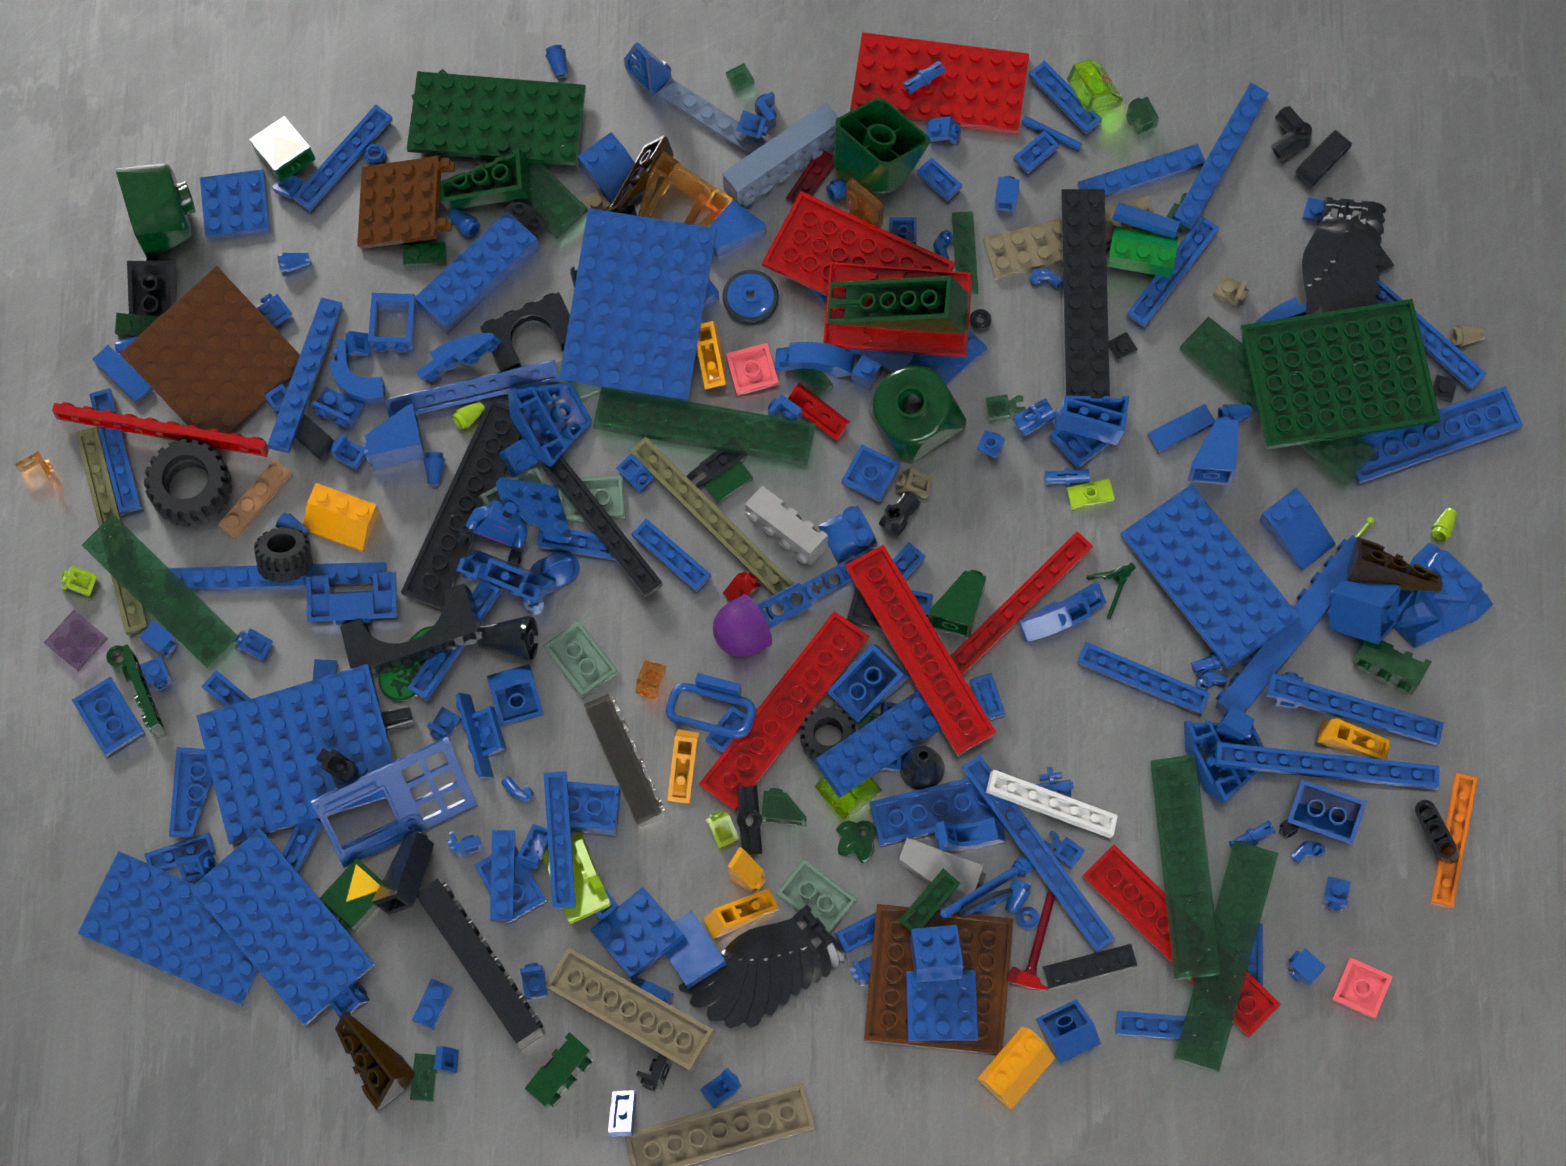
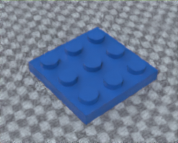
(234, 204)
(637, 933)
(942, 1009)

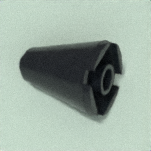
(511, 638)
(922, 768)

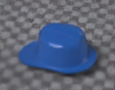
(559, 567)

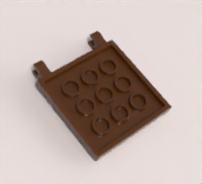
(402, 202)

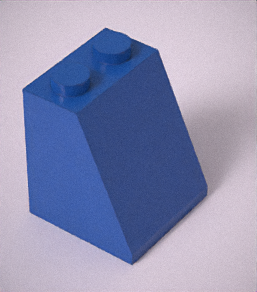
(395, 440)
(1218, 454)
(1364, 609)

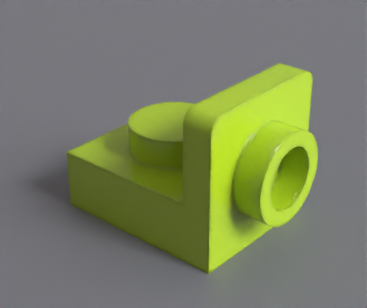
(78, 580)
(722, 828)

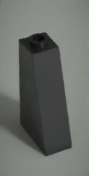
(405, 874)

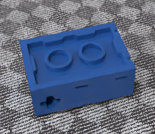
(594, 808)

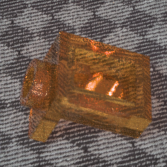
(650, 679)

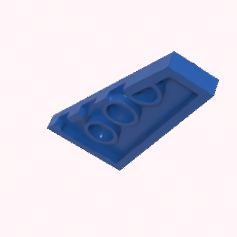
(190, 790)

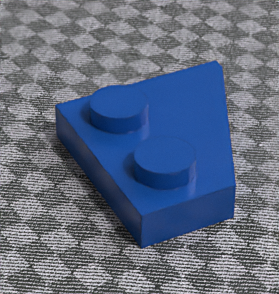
(1077, 447)

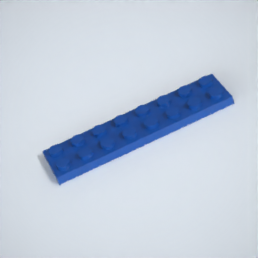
(1459, 427)

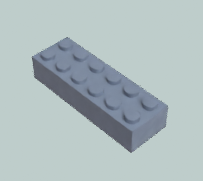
(781, 156)

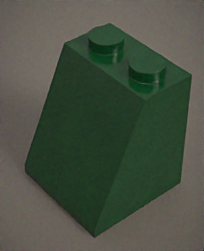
(959, 604)

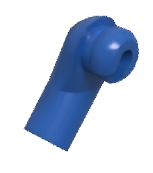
(1210, 678)
(516, 791)

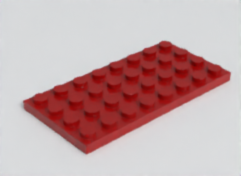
(977, 90)
(825, 234)

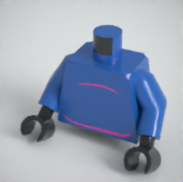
(498, 523)

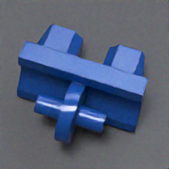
(1034, 417)
(1062, 787)

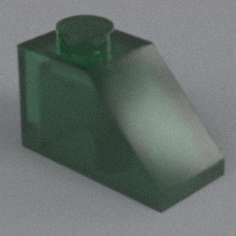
(781, 809)

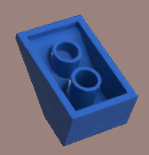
(607, 166)
(1297, 529)
(868, 683)

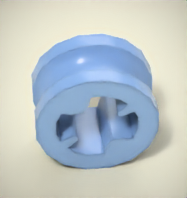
(535, 610)

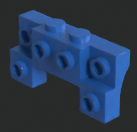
(507, 575)
(351, 605)

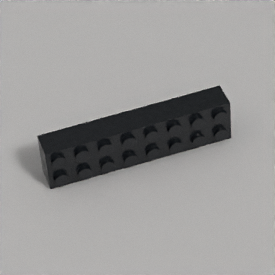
(482, 968)

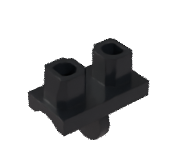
(336, 764)

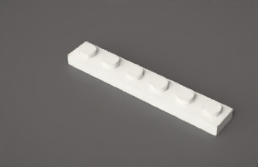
(1051, 803)

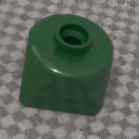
(877, 146)
(156, 206)
(918, 432)

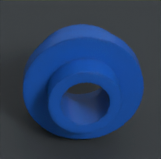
(375, 148)
(1027, 924)

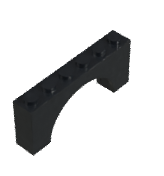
(454, 628)

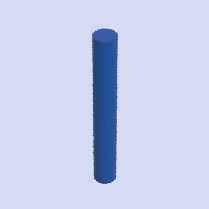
(1053, 133)

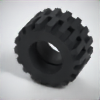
(283, 554)
(819, 718)

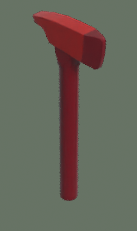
(1029, 978)

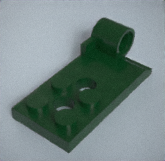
(133, 672)

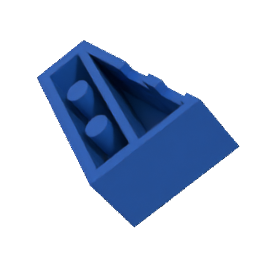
(1093, 417)

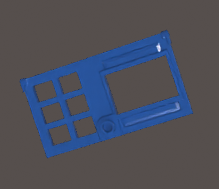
(400, 799)

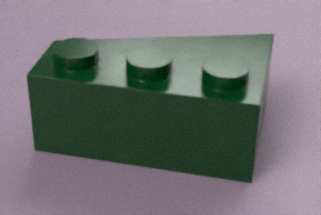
(1391, 666)
(560, 1072)

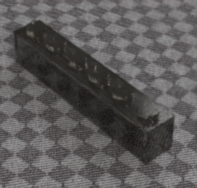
(623, 760)

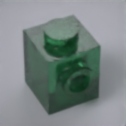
(1142, 115)

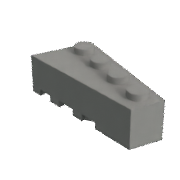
(786, 526)

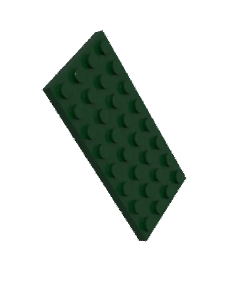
(496, 117)

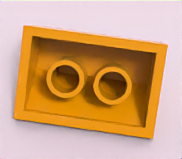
(340, 517)
(1016, 1067)

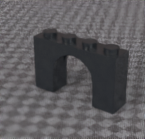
(547, 311)

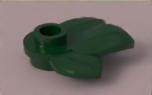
(854, 842)

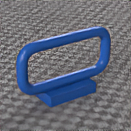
(717, 689)

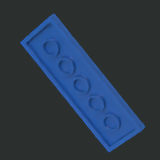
(877, 744)
(918, 811)

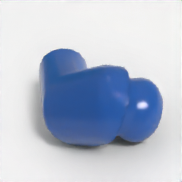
(942, 243)
(1045, 274)
(1307, 848)

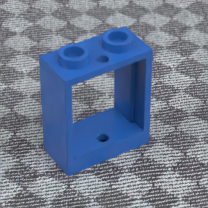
(392, 301)

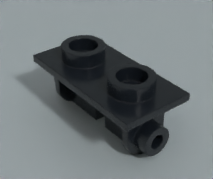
(527, 217)

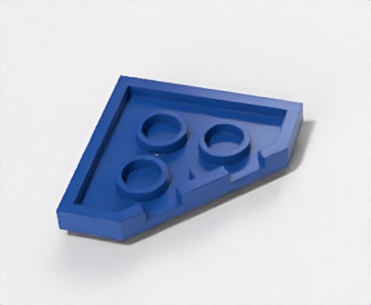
(537, 505)

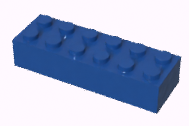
(477, 272)

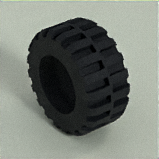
(171, 462)

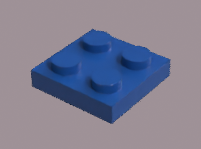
(870, 473)

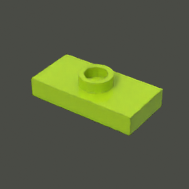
(1090, 494)

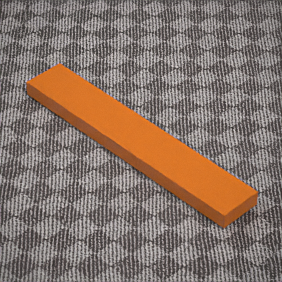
(1458, 824)

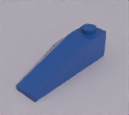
(647, 68)

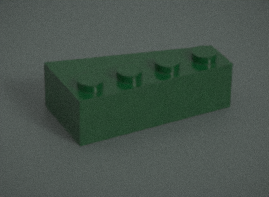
(488, 184)

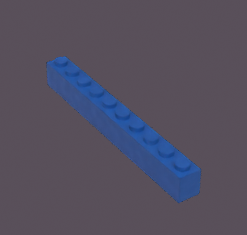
(1274, 654)

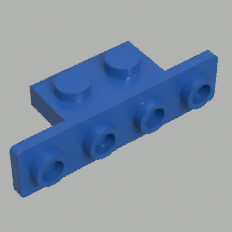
(482, 733)

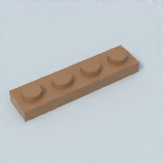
(255, 499)

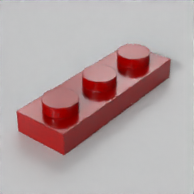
(819, 412)

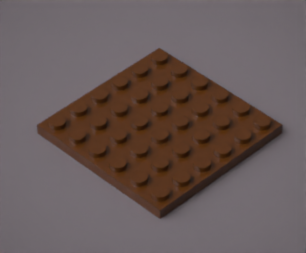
(212, 355)
(984, 948)

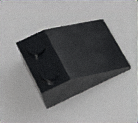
(151, 285)

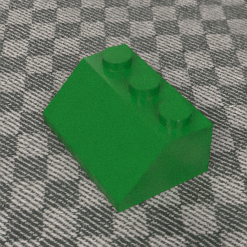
(1142, 251)

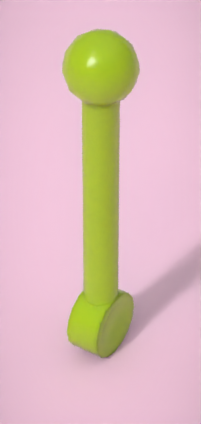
(1370, 521)

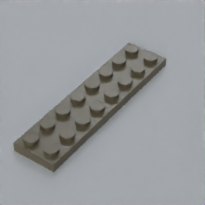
(1040, 243)
(630, 1009)
(723, 1130)

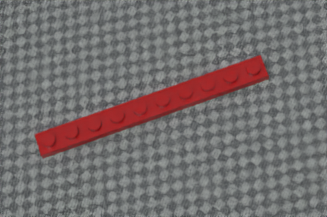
(154, 428)
(1020, 602)

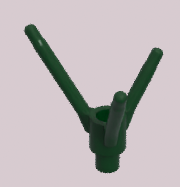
(1119, 575)

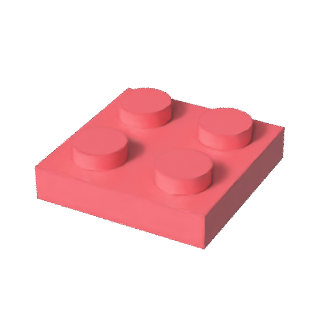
(752, 369)
(1362, 988)

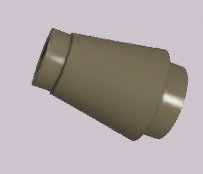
(1466, 335)

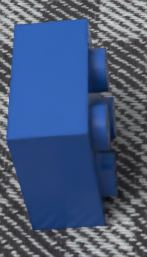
(903, 227)
(518, 457)

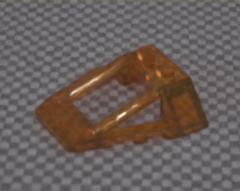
(688, 183)

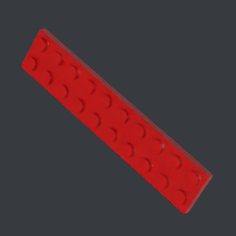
(920, 650)
(785, 709)
(1146, 910)

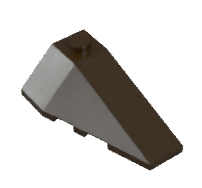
(639, 173)
(1374, 565)
(379, 1066)

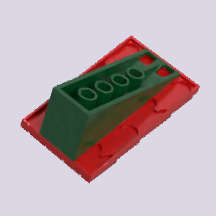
(898, 309)

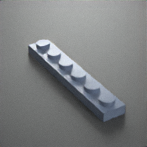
(708, 116)

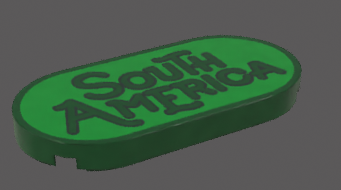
(396, 683)

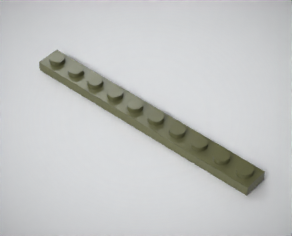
(106, 505)
(711, 516)

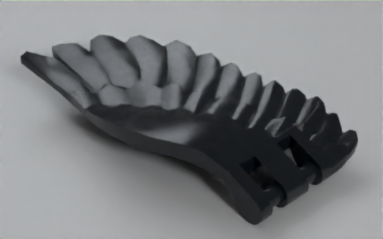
(1343, 258)
(765, 970)

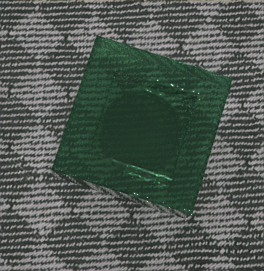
(740, 77)

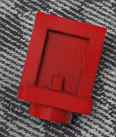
(742, 584)

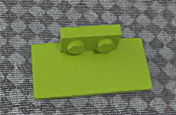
(589, 889)

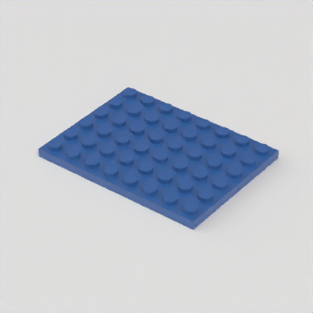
(638, 304)
(269, 745)

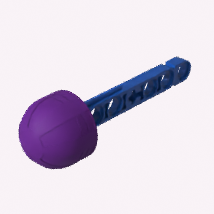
(744, 626)

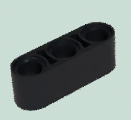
(1323, 158)
(314, 438)
(1435, 821)

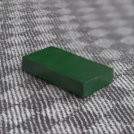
(729, 482)

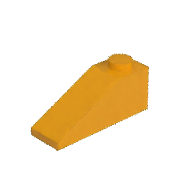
(711, 355)
(1352, 739)
(683, 765)
(745, 871)
(740, 913)

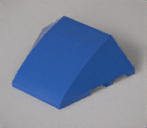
(548, 418)
(1217, 781)

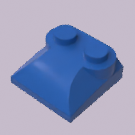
(848, 534)

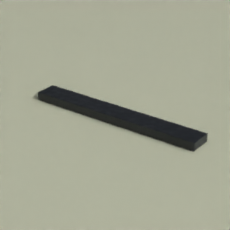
(603, 526)

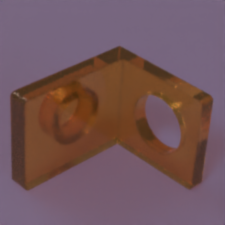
(36, 459)

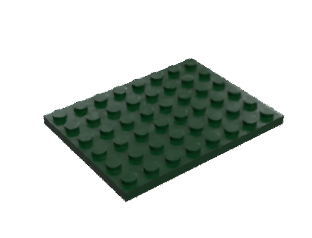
(1339, 374)

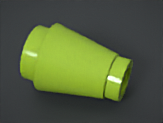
(468, 415)
(1444, 526)

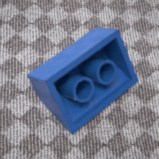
(1326, 811)

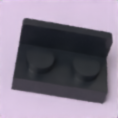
(660, 1069)

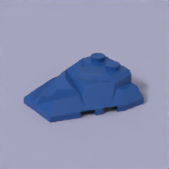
(1432, 613)

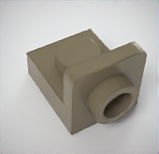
(1231, 290)
(914, 483)

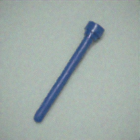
(1020, 868)

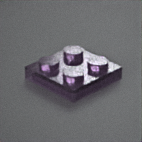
(75, 640)

